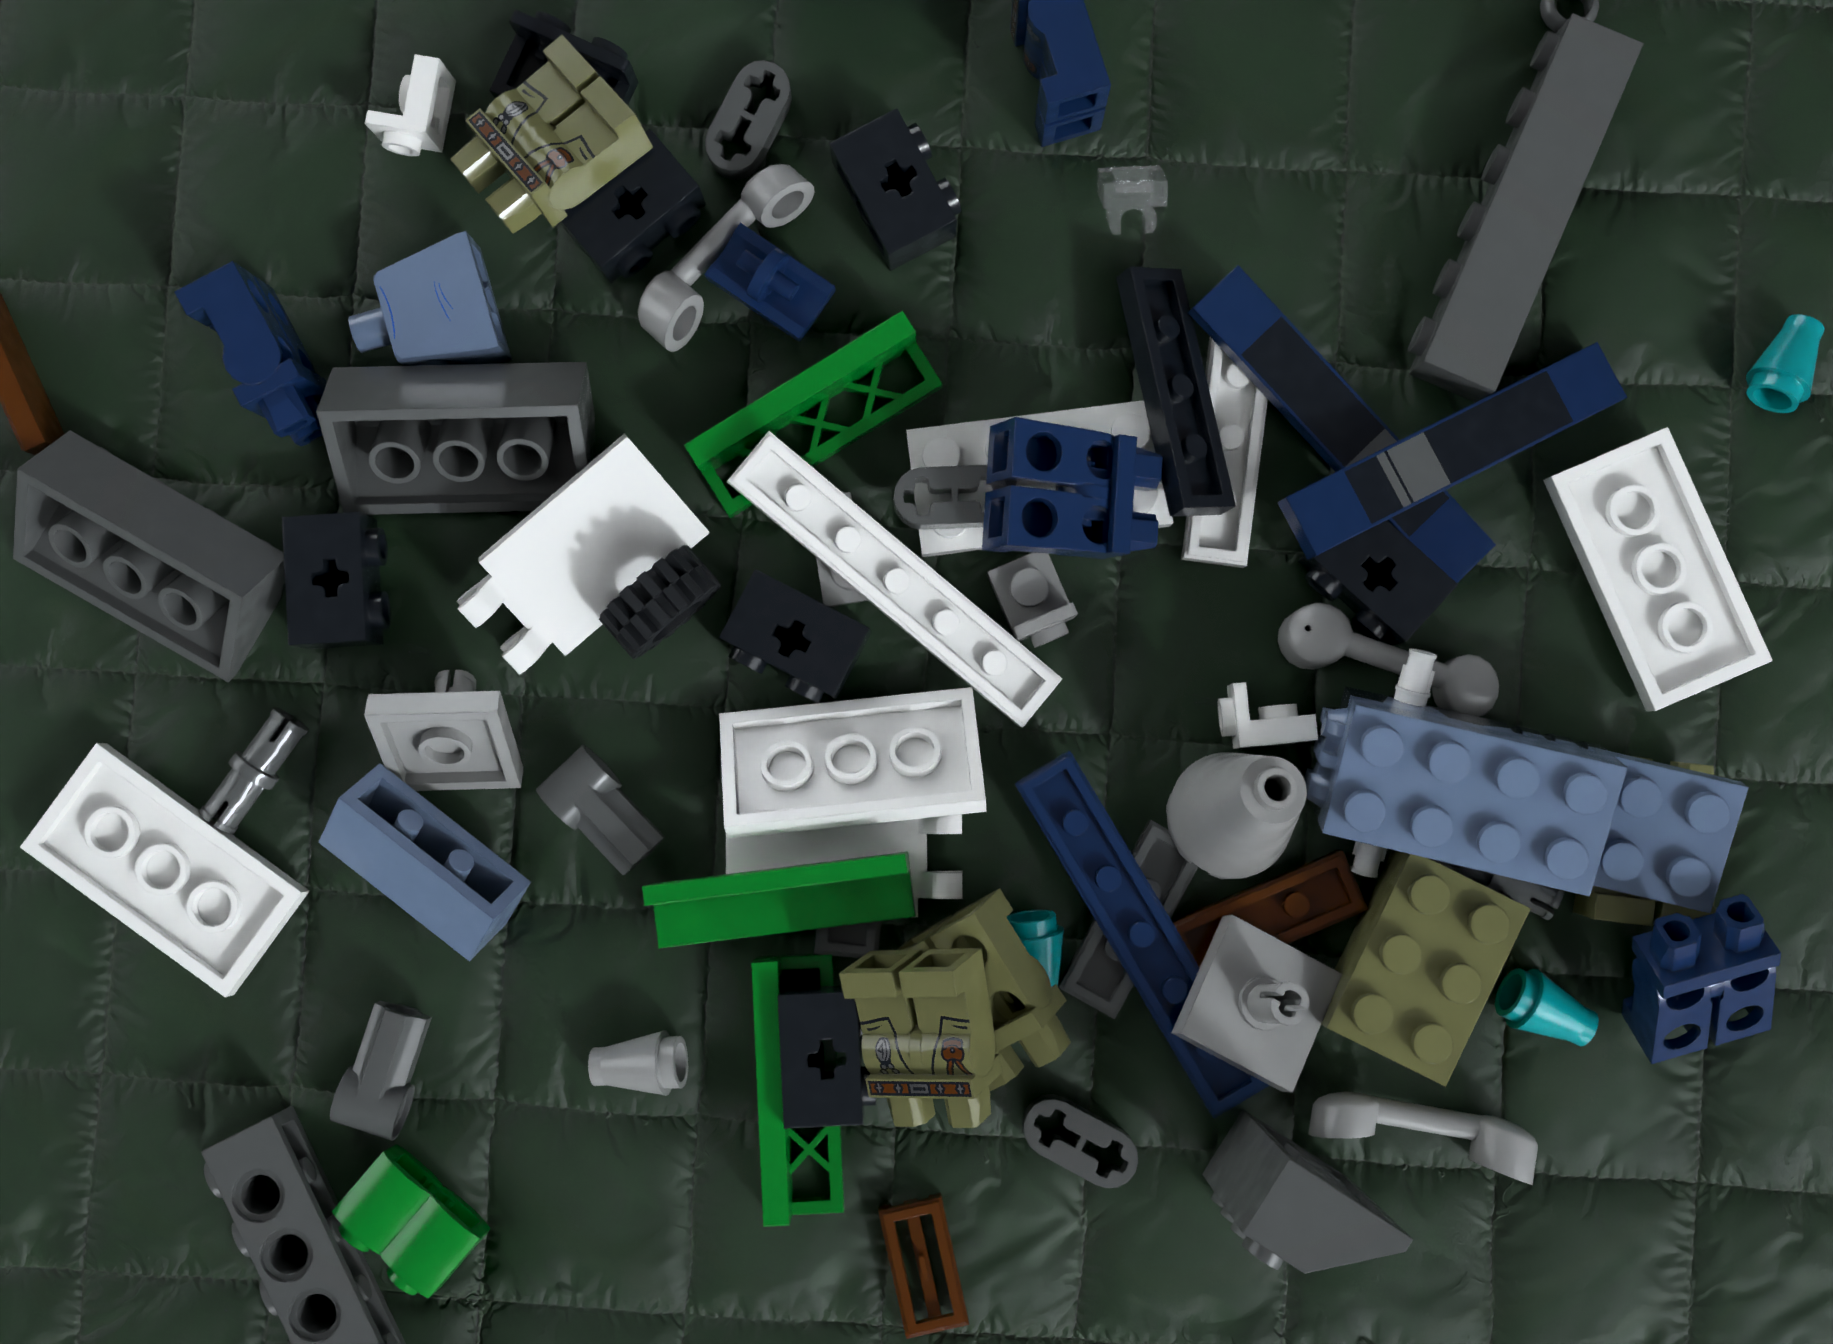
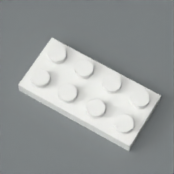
(969, 444)
(1657, 570)
(850, 763)
(164, 869)

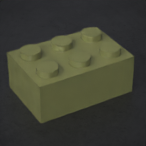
(1422, 964)

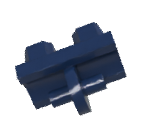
(770, 282)

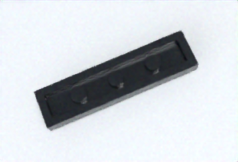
(1175, 391)

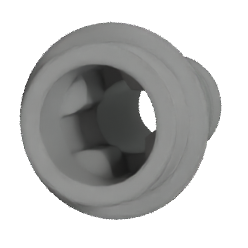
(641, 1064)

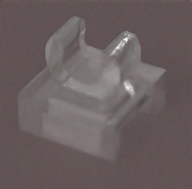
(1132, 189)

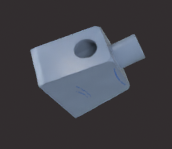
(435, 309)

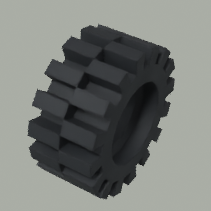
(659, 601)

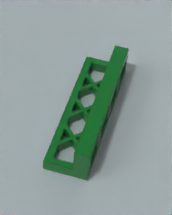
(814, 388)
(782, 899)
(774, 1140)

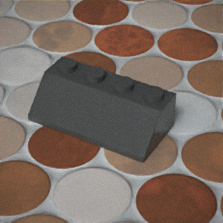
(456, 435)
(145, 553)
(1295, 1204)

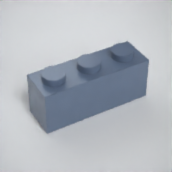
(423, 861)

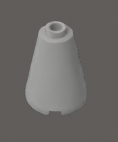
(1235, 812)

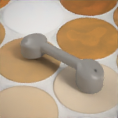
(669, 305)
(1459, 685)
(1493, 1142)

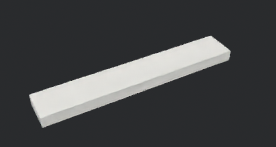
(894, 579)

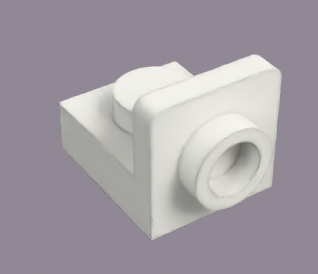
(425, 106)
(1275, 725)

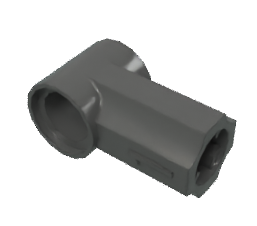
(590, 798)
(377, 1088)

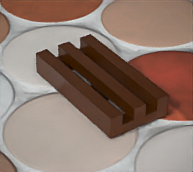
(912, 1210)

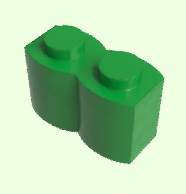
(409, 1222)

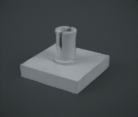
(446, 736)
(1257, 1003)

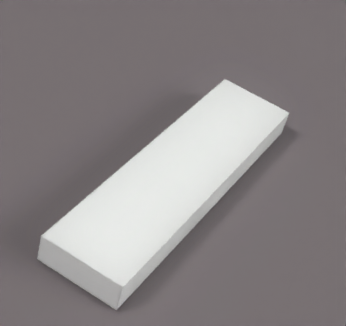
(1240, 422)

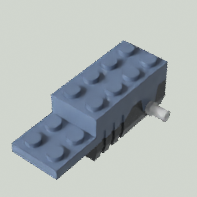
(1515, 799)

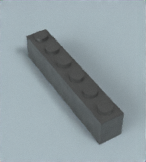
(1524, 208)

